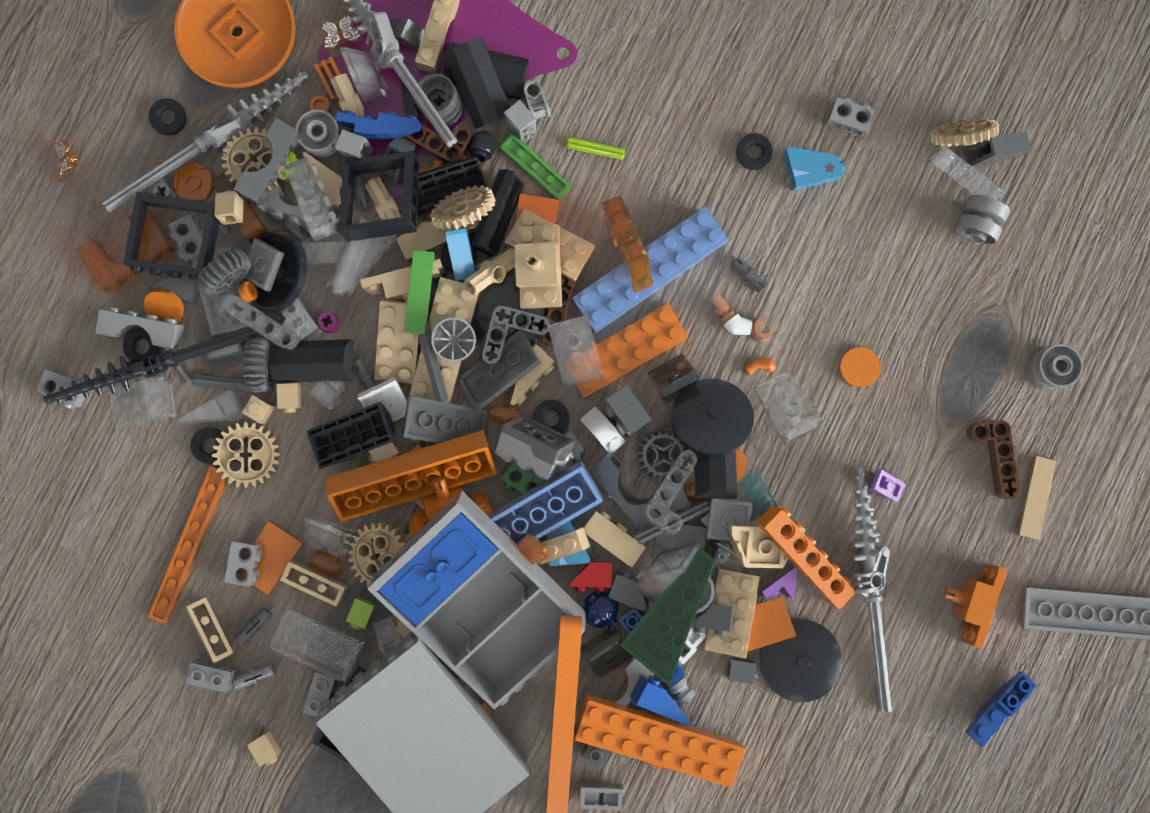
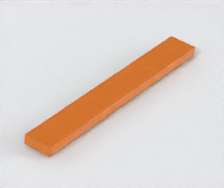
(188, 546)

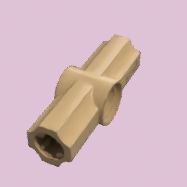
(347, 97)
(384, 202)
(491, 272)

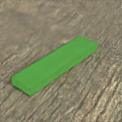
(535, 167)
(419, 292)

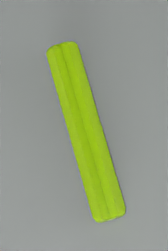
(595, 148)

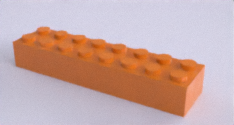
(410, 476)
(658, 740)

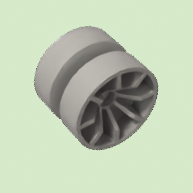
(318, 134)
(982, 219)
(453, 339)
(1055, 367)

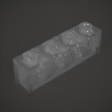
(311, 199)

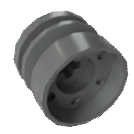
(442, 96)

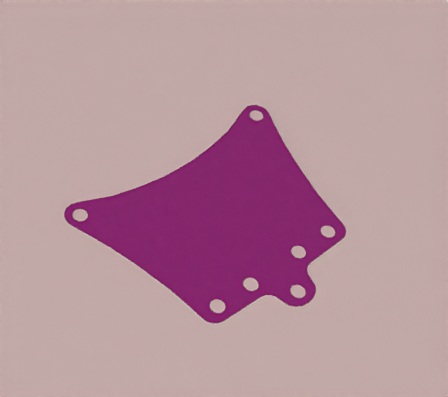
(502, 29)

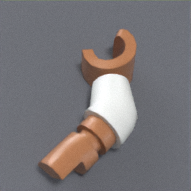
(739, 325)

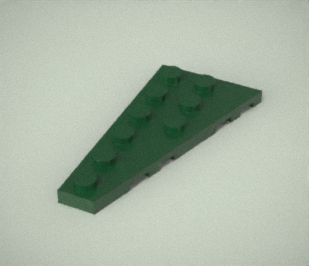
(666, 625)

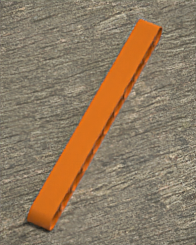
(563, 713)

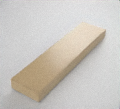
(1036, 497)

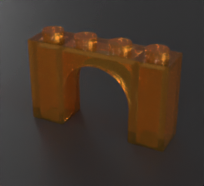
(624, 234)
(109, 276)

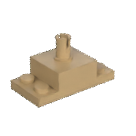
(538, 266)
(397, 282)

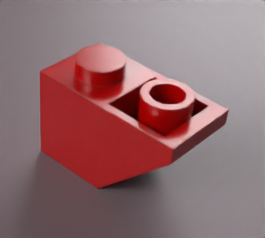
(595, 574)

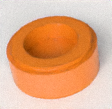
(320, 103)
(248, 291)

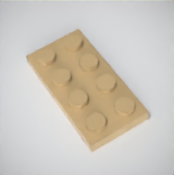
(573, 249)
(395, 349)
(740, 592)

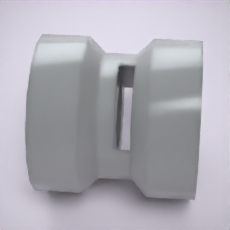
(682, 691)

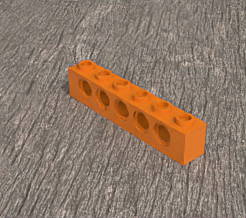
(771, 524)

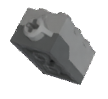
(535, 447)

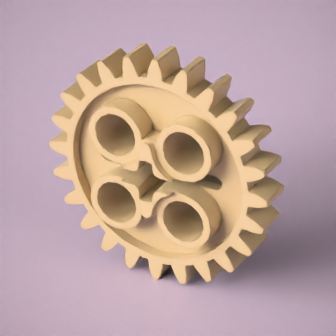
(964, 132)
(243, 148)
(462, 208)
(226, 454)
(365, 562)

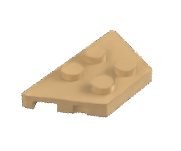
(756, 548)

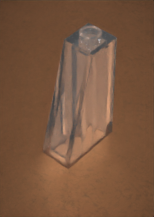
(356, 261)

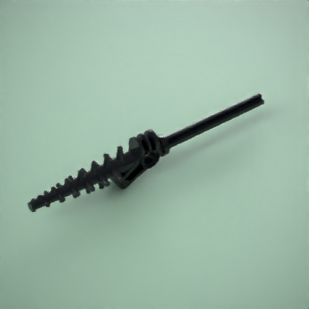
(150, 365)

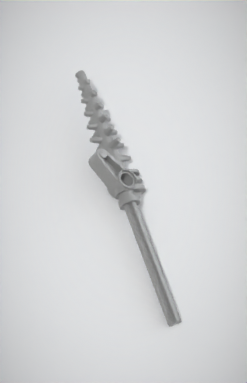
(386, 54)
(213, 135)
(871, 581)

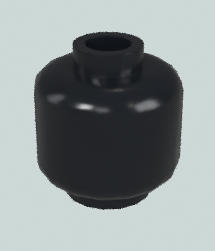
(482, 145)

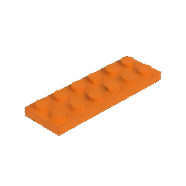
(636, 346)

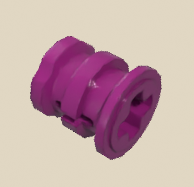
(329, 328)

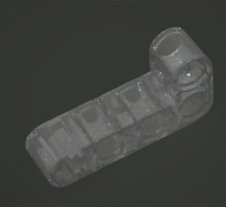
(965, 173)
(263, 320)
(673, 489)

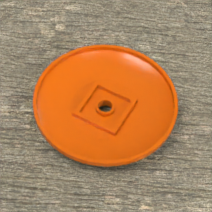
(215, 55)

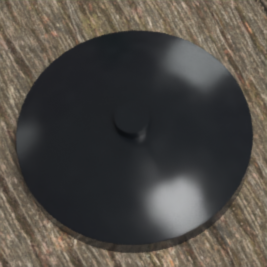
(290, 275)
(502, 294)
(712, 417)
(802, 665)

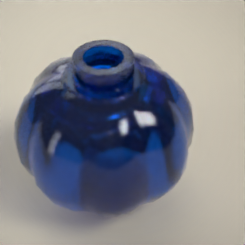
(600, 610)

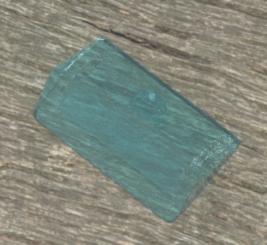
(758, 492)

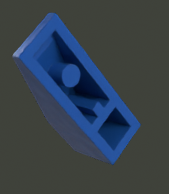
(652, 696)

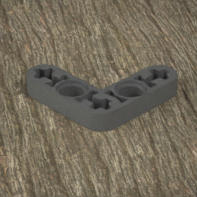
(503, 327)

